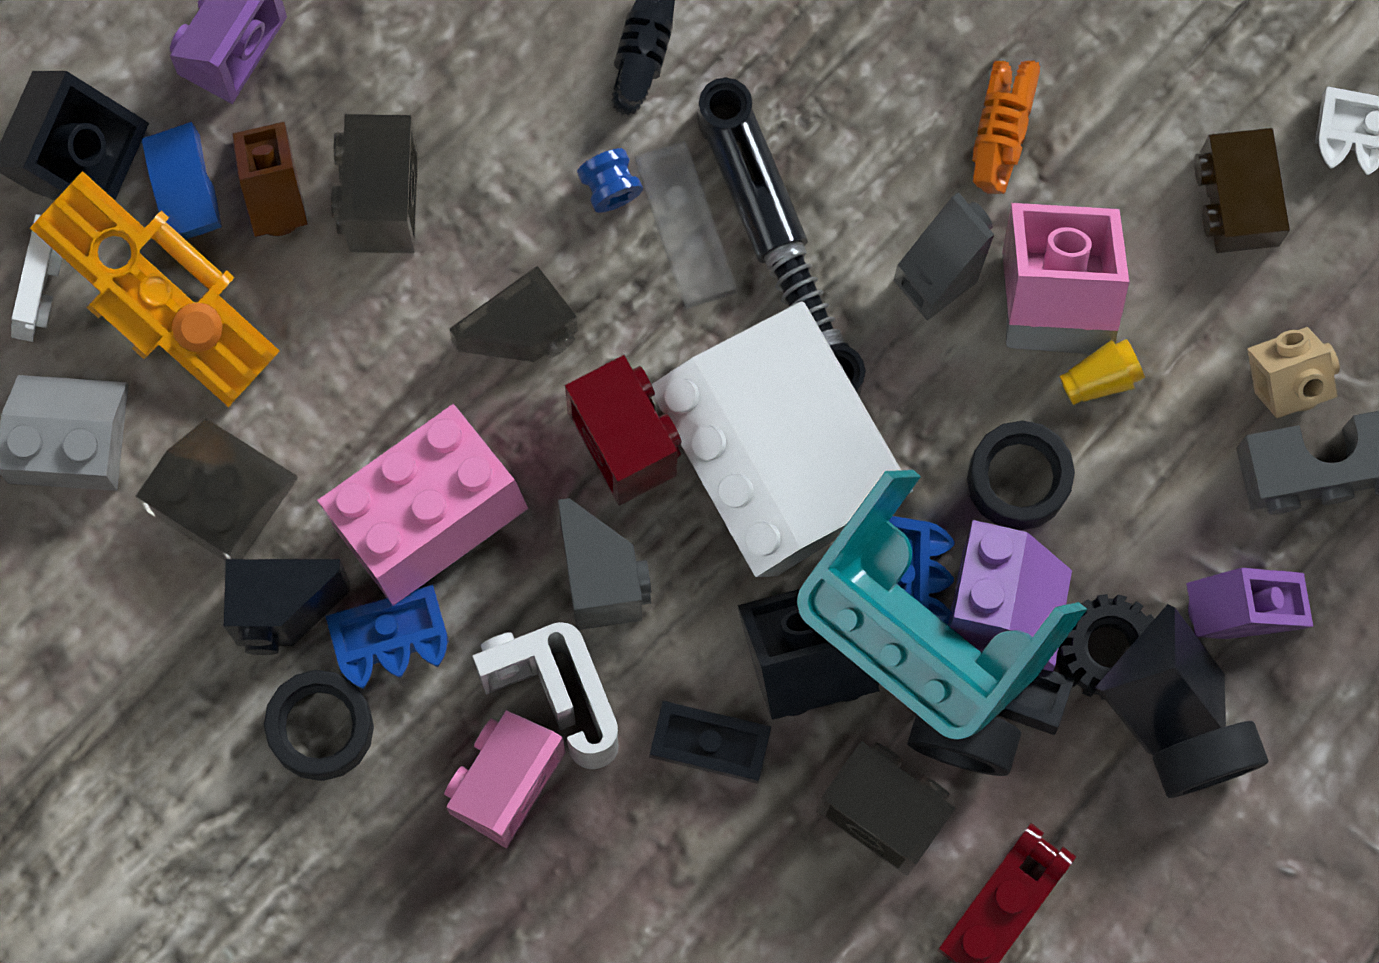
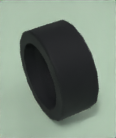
(1026, 434)
(296, 689)
(986, 752)
(1210, 759)

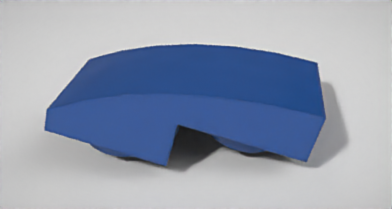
(181, 180)

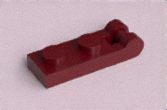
(1006, 901)

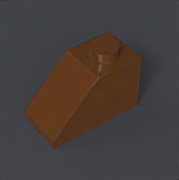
(269, 180)

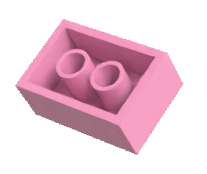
(423, 504)

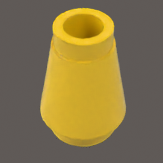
(1103, 373)

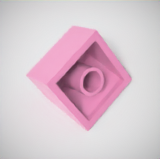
(505, 777)

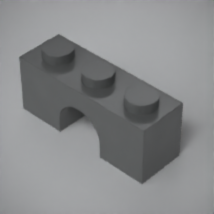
(1283, 472)

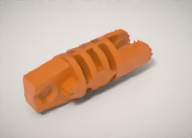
(1003, 124)

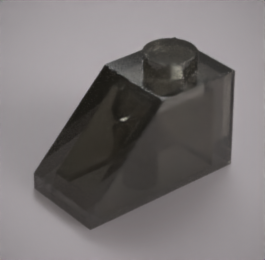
(519, 322)

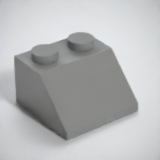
(63, 432)

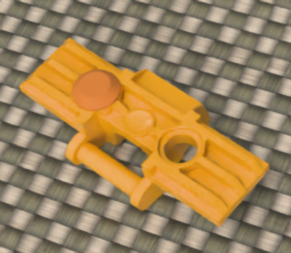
(143, 303)

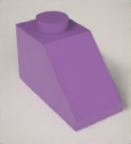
(1248, 603)

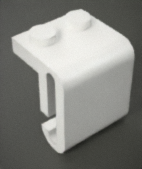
(513, 660)

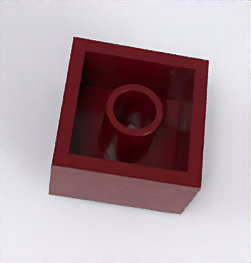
(622, 429)

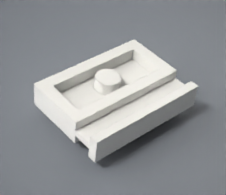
(31, 304)

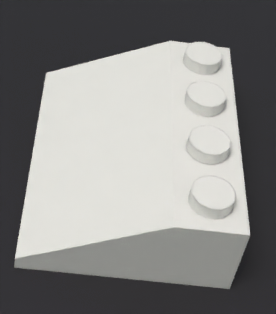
(776, 438)

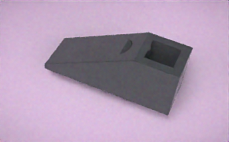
(946, 257)

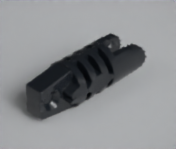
(641, 52)

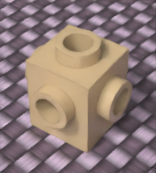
(1293, 372)

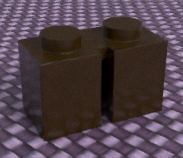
(1243, 189)

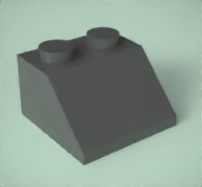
(602, 571)

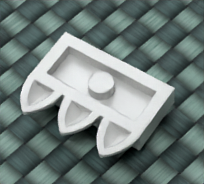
(1349, 123)

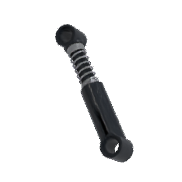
(767, 209)

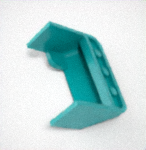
(899, 641)

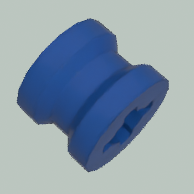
(610, 180)

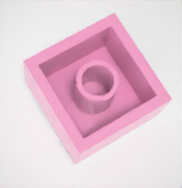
(1065, 267)

